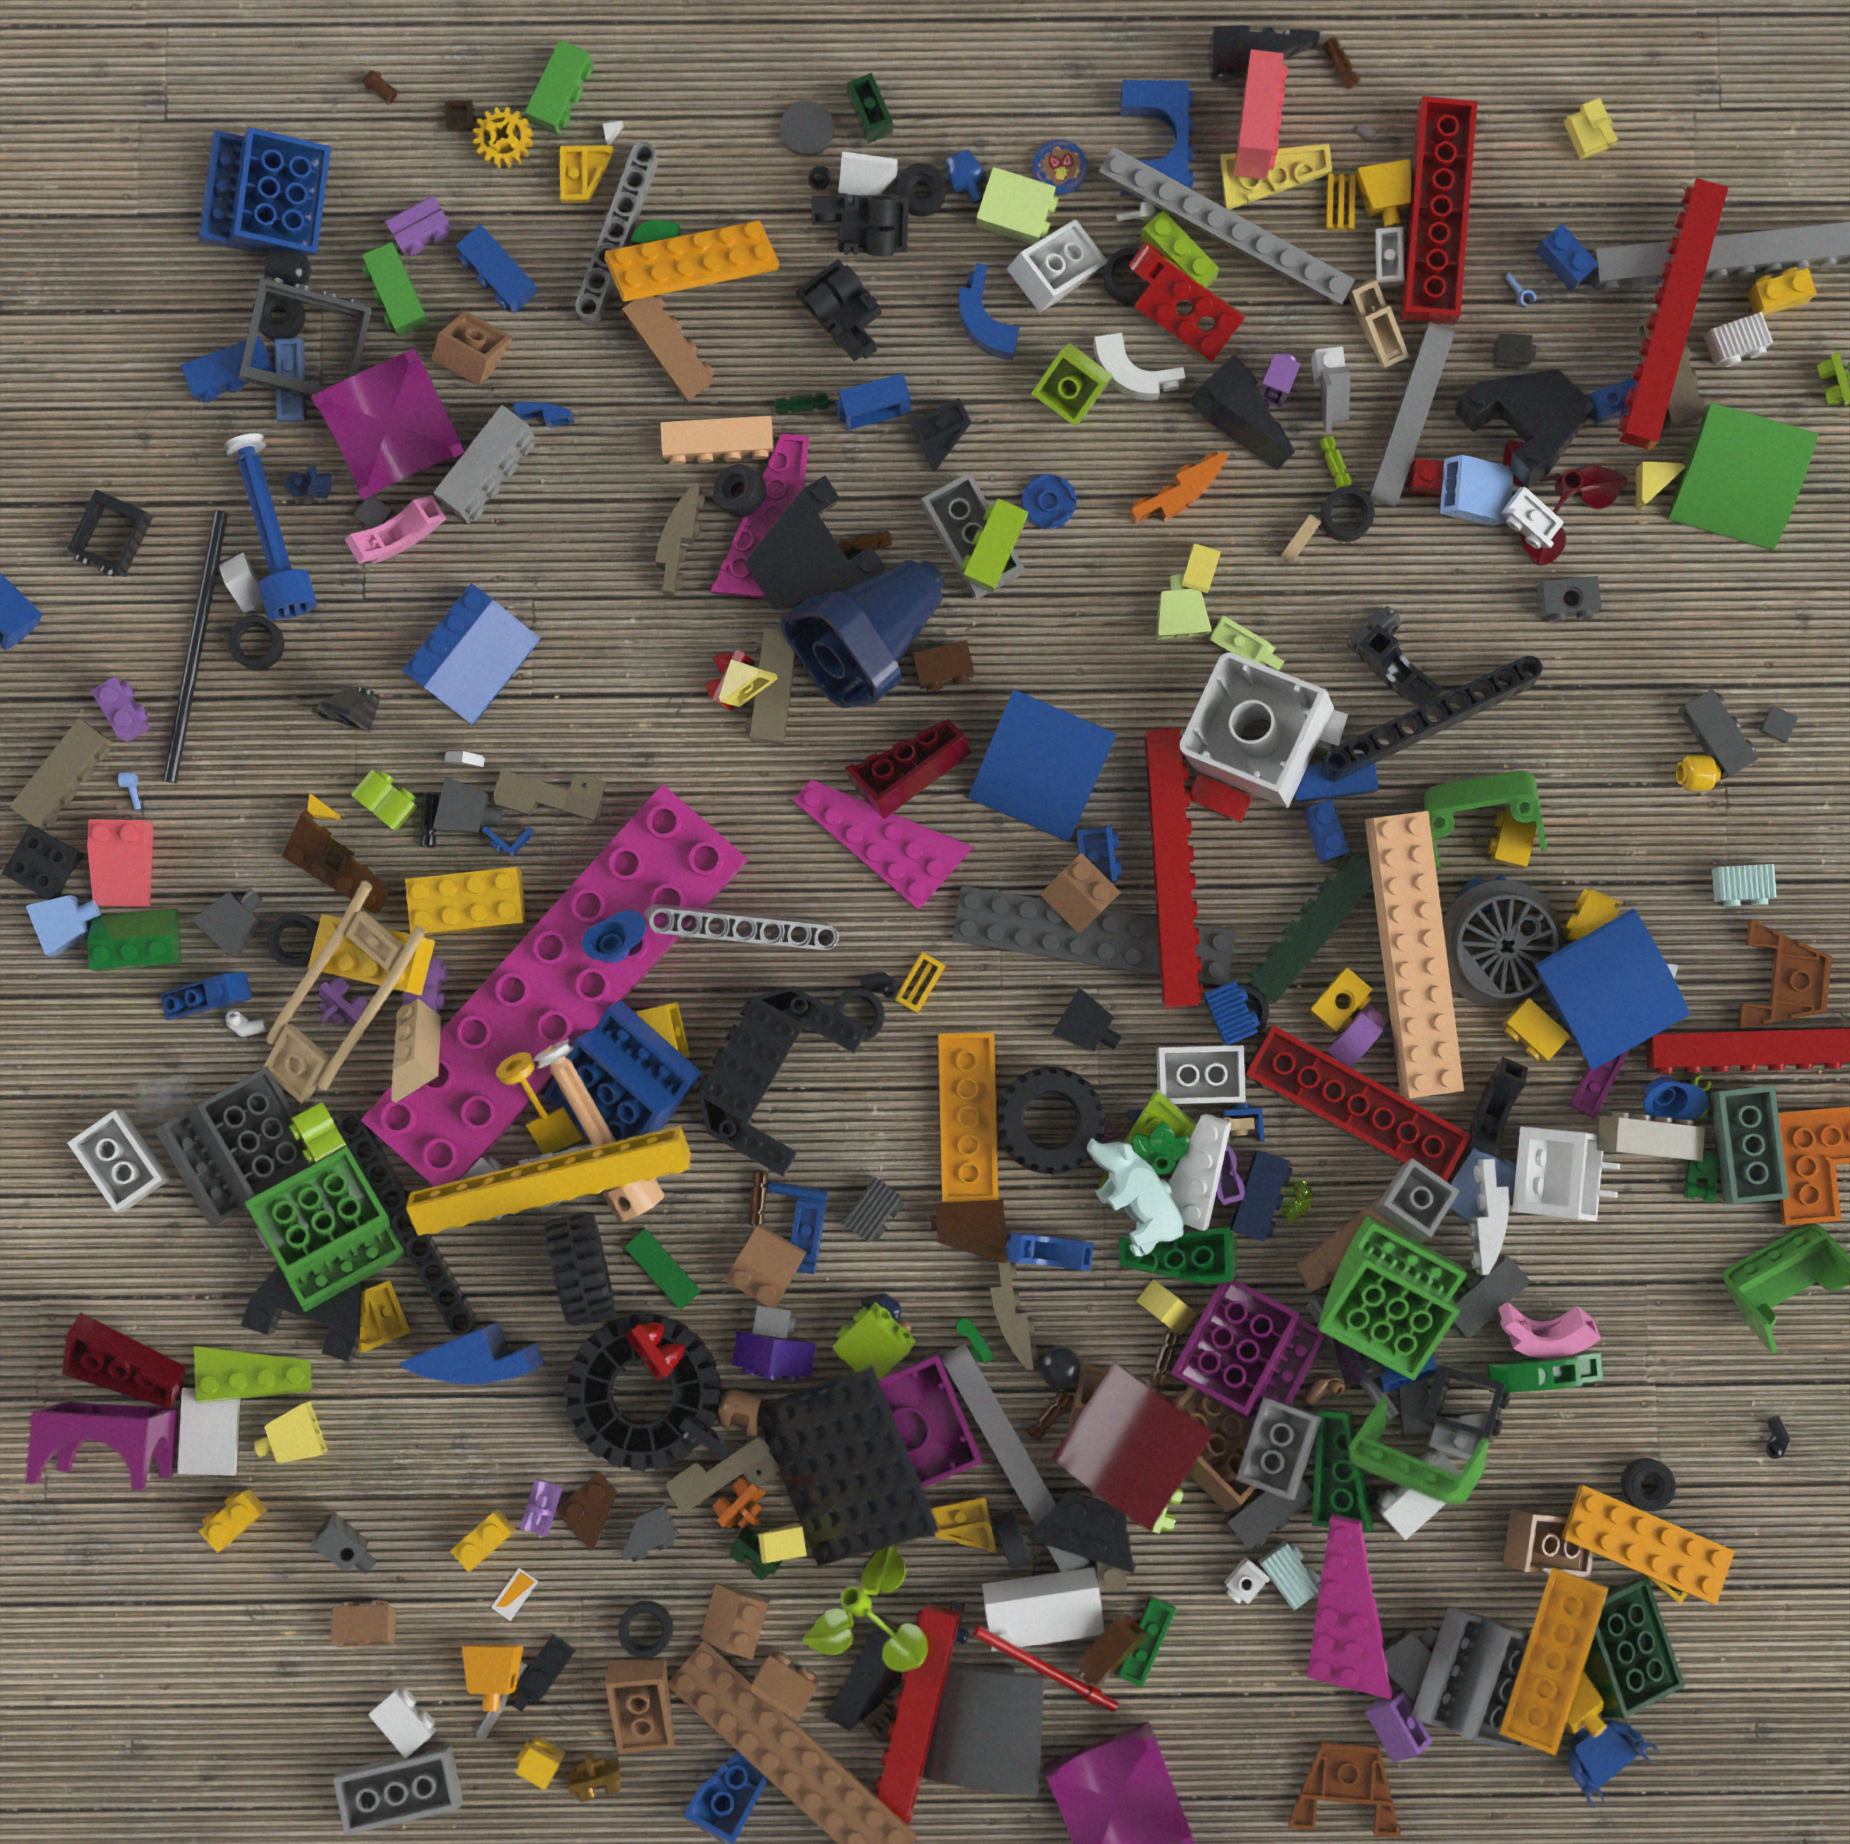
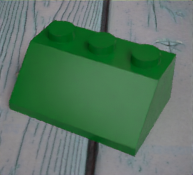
(134, 940)

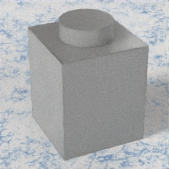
(773, 1322)

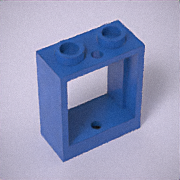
(874, 402)

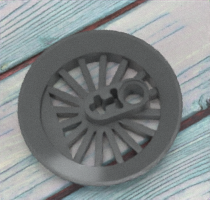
(1468, 975)

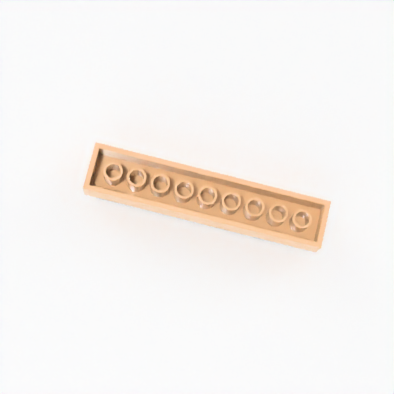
(1414, 954)

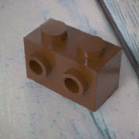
(943, 666)

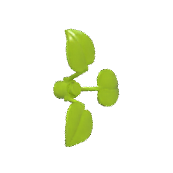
(832, 1630)

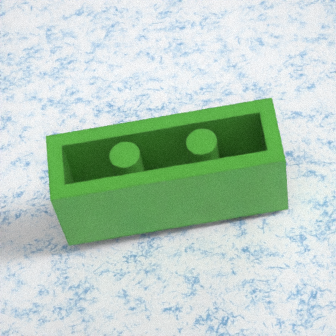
(559, 87)
(394, 289)

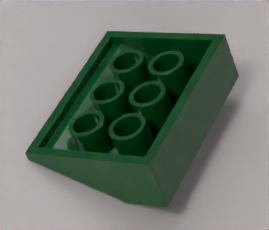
(1631, 1652)

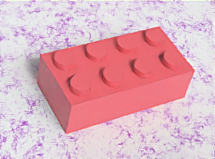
(1260, 114)

